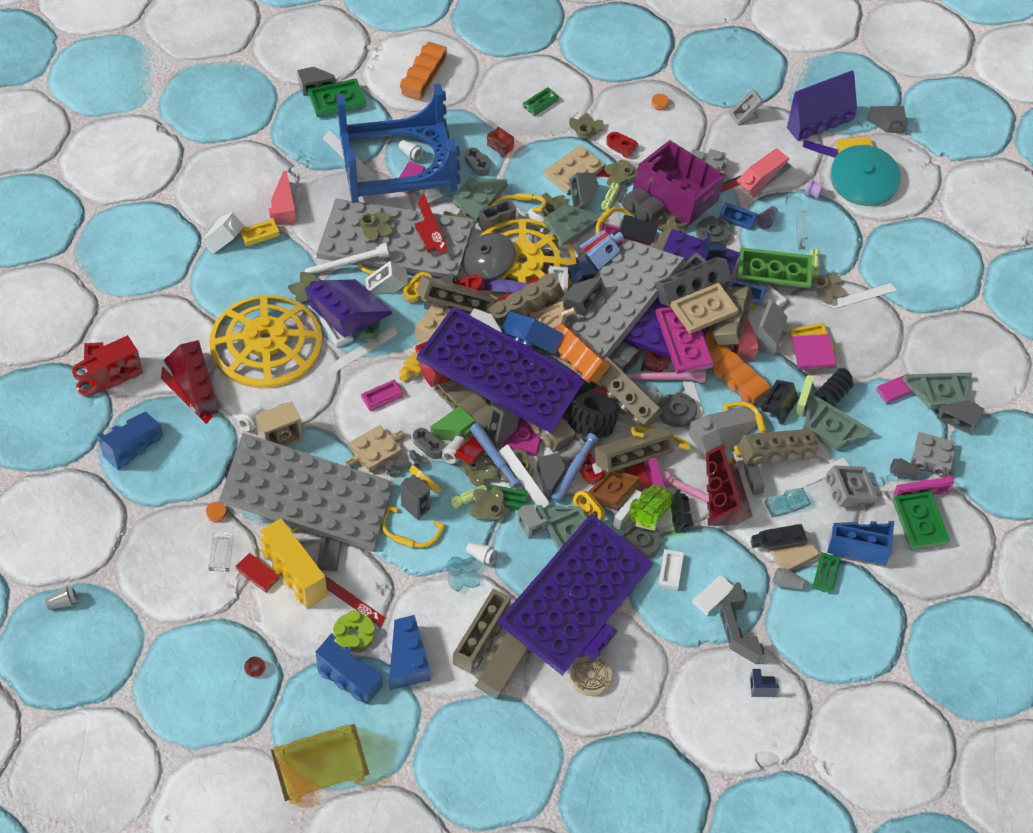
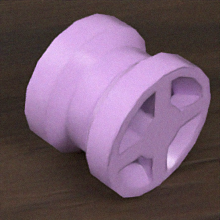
(814, 188)

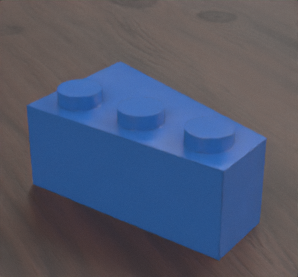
(532, 332)
(130, 440)
(862, 541)
(408, 656)
(346, 671)

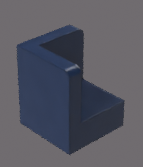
(713, 249)
(581, 271)
(762, 685)

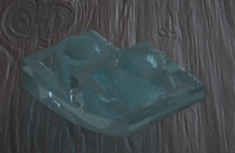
(787, 503)

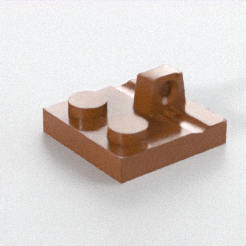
(615, 488)

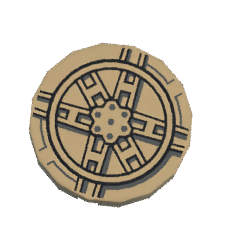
(590, 676)

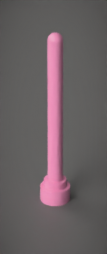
(699, 376)
(669, 480)

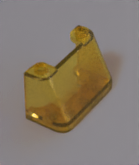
(319, 762)

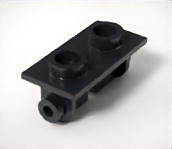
(679, 506)

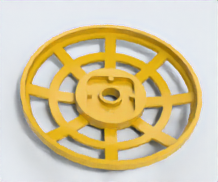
(531, 252)
(265, 346)

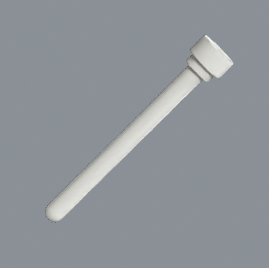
(381, 251)

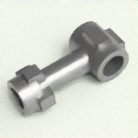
(412, 458)

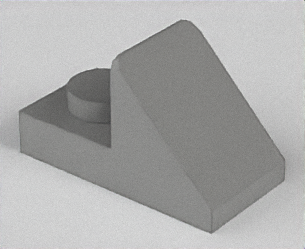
(746, 109)

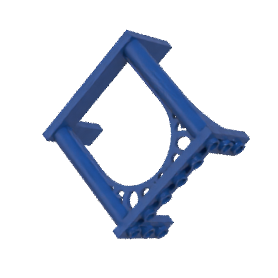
(426, 121)

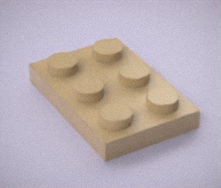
(576, 161)
(704, 308)

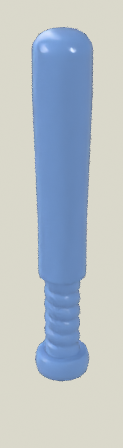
(484, 440)
(567, 480)

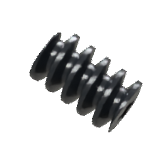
(836, 387)

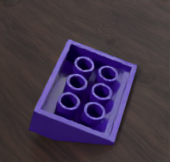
(823, 106)
(345, 305)

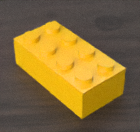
(293, 563)

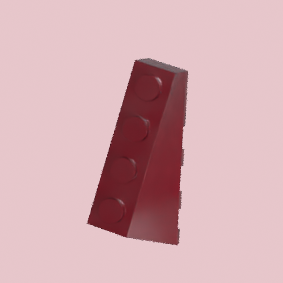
(191, 372)
(726, 491)

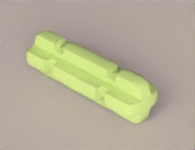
(610, 196)
(815, 262)
(464, 498)

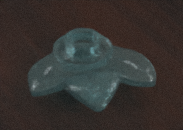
(465, 575)

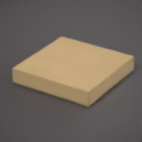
(795, 556)

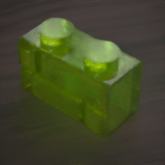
(651, 505)

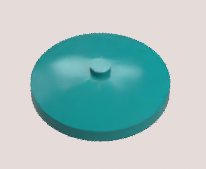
(865, 175)

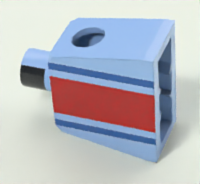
(602, 247)

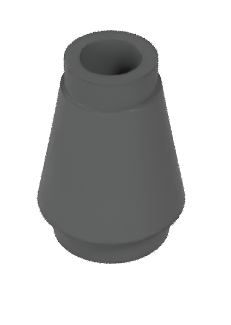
(902, 468)

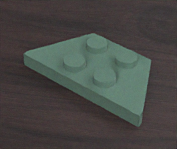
(478, 194)
(569, 223)
(939, 388)
(833, 425)
(562, 522)

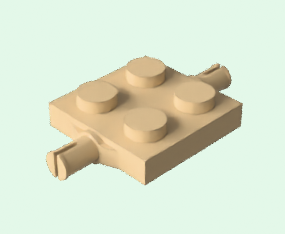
(554, 314)
(374, 448)

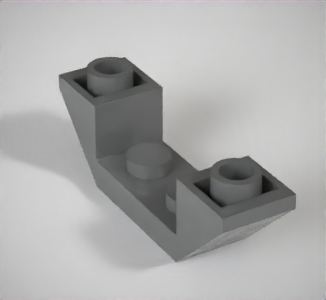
(746, 647)

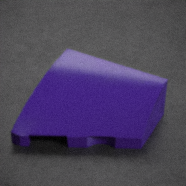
(599, 642)

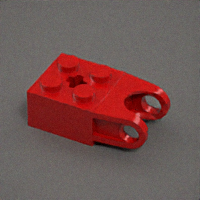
(108, 366)

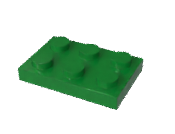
(325, 98)
(921, 520)

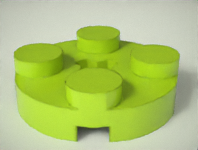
(357, 621)

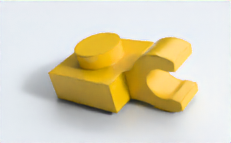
(410, 368)

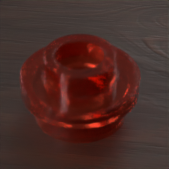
(254, 661)

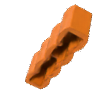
(424, 70)
(581, 355)
(737, 374)

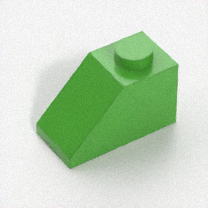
(452, 425)

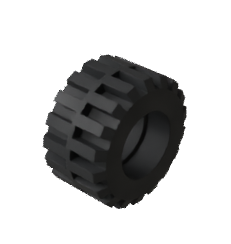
(593, 414)

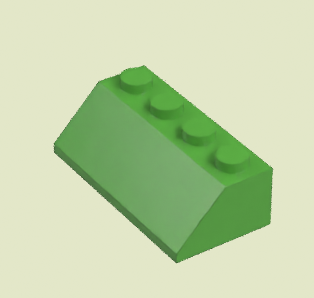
(774, 267)

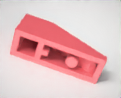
(761, 172)
(282, 202)
(748, 347)

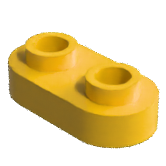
(410, 289)
(591, 506)

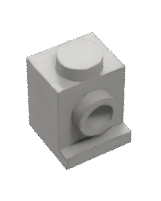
(531, 521)

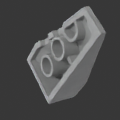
(722, 428)

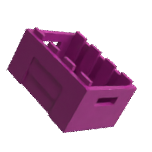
(680, 181)

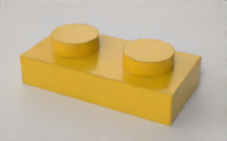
(259, 232)

